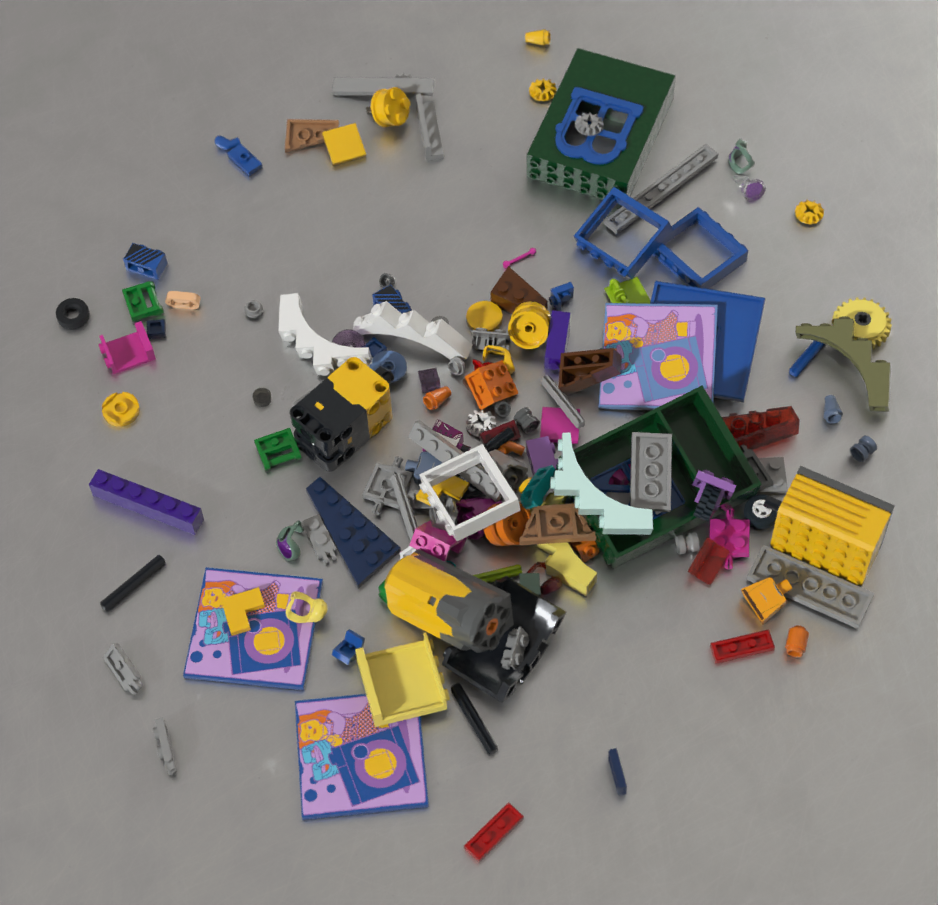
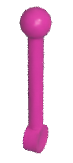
(507, 263)

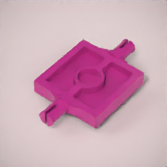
(732, 535)

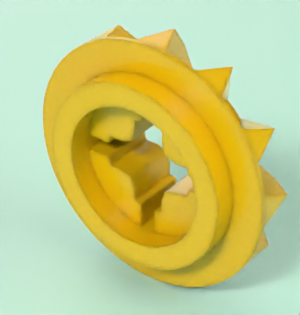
(548, 93)
(809, 218)

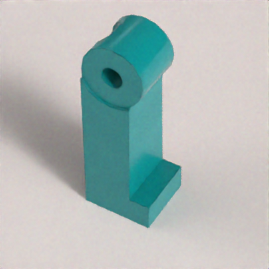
(537, 487)

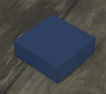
(156, 329)

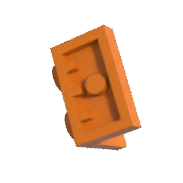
(491, 384)

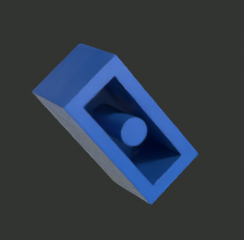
(145, 261)
(393, 297)

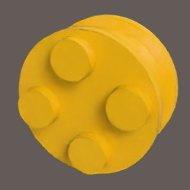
(389, 107)

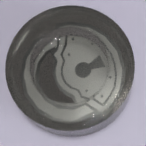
(262, 397)

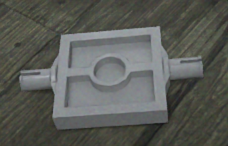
(380, 487)

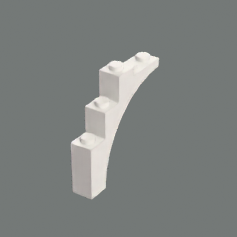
(412, 326)
(308, 343)

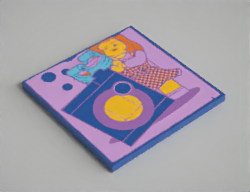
(273, 650)
(352, 764)

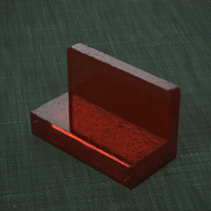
(708, 561)

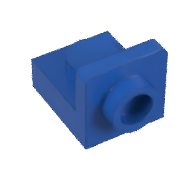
(561, 293)

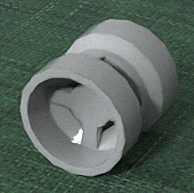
(687, 543)

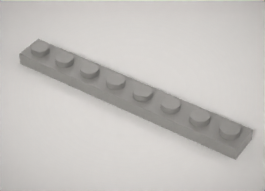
(663, 187)

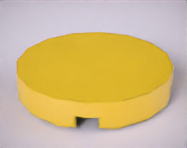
(484, 315)
(120, 409)

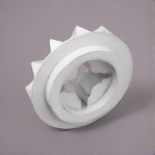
(472, 420)

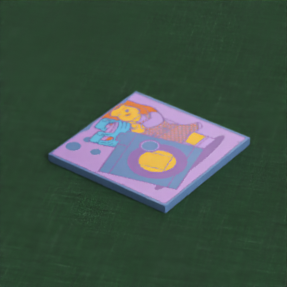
(662, 353)

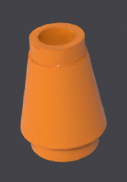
(436, 397)

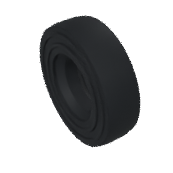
(68, 304)

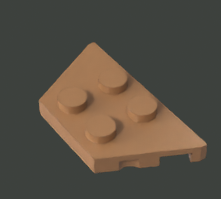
(556, 525)

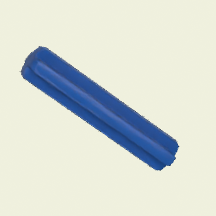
(805, 358)

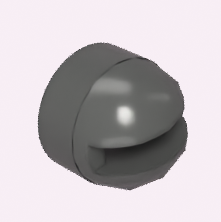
(384, 282)
(502, 412)

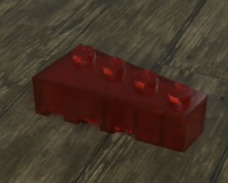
(763, 427)

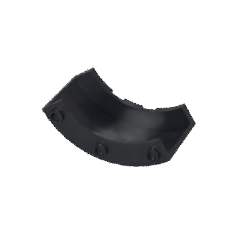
(484, 669)

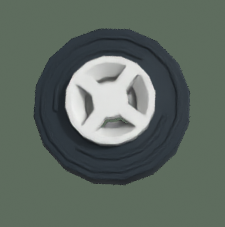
(753, 511)

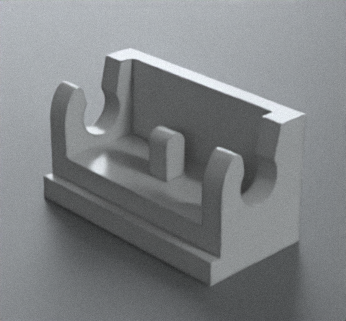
(450, 507)

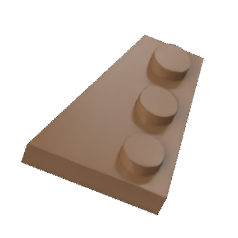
(306, 133)

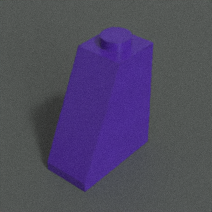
(557, 339)

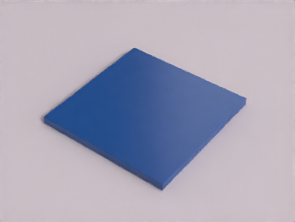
(736, 336)

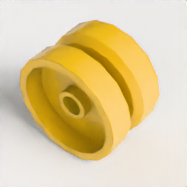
(529, 325)

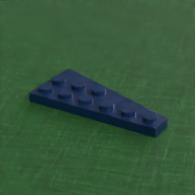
(354, 535)

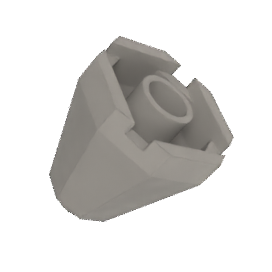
(511, 469)

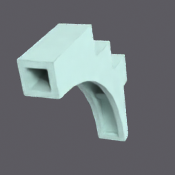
(589, 500)

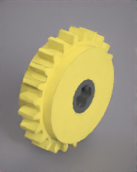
(868, 318)

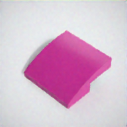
(556, 422)

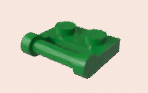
(136, 302)
(274, 444)

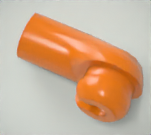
(510, 446)

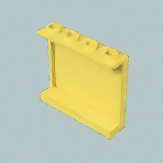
(402, 682)

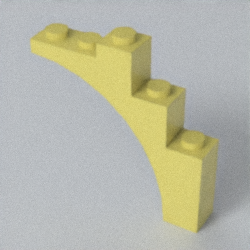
(564, 562)

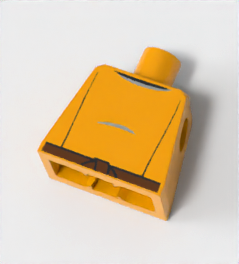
(766, 597)

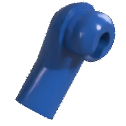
(225, 143)

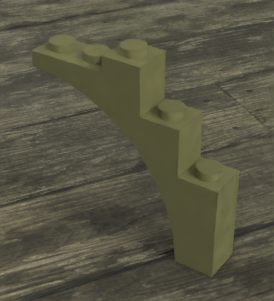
(859, 352)

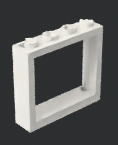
(457, 465)

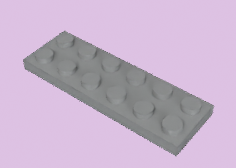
(813, 586)

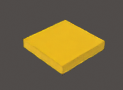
(344, 144)

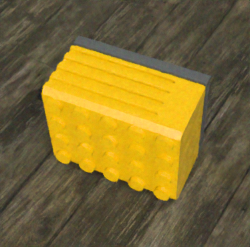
(830, 525)

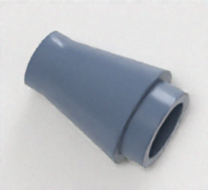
(832, 411)

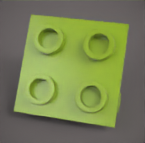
(627, 292)

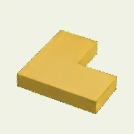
(453, 487)
(238, 605)

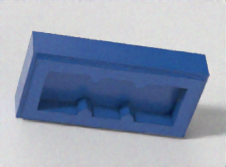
(244, 159)

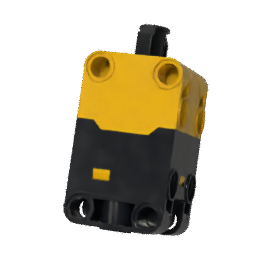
(342, 413)

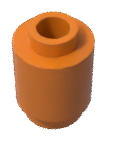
(797, 641)

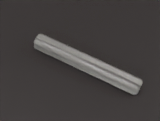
(562, 401)
(404, 504)

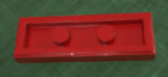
(742, 646)
(493, 832)

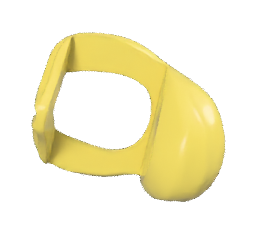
(318, 609)

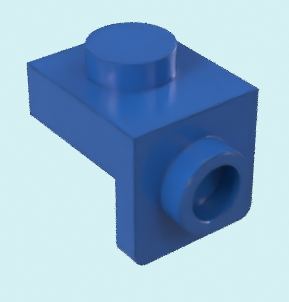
(346, 649)

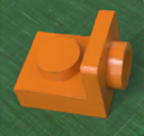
(585, 549)

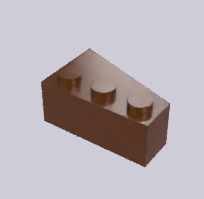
(512, 291)
(587, 368)

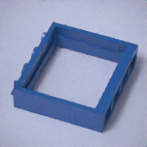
(604, 208)
(682, 270)

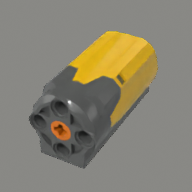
(448, 602)

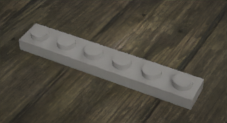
(444, 451)

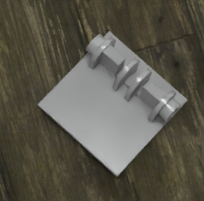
(482, 335)

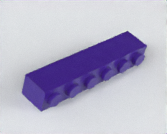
(146, 501)

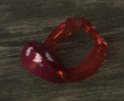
(549, 585)

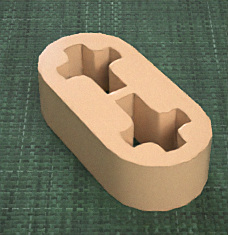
(183, 300)

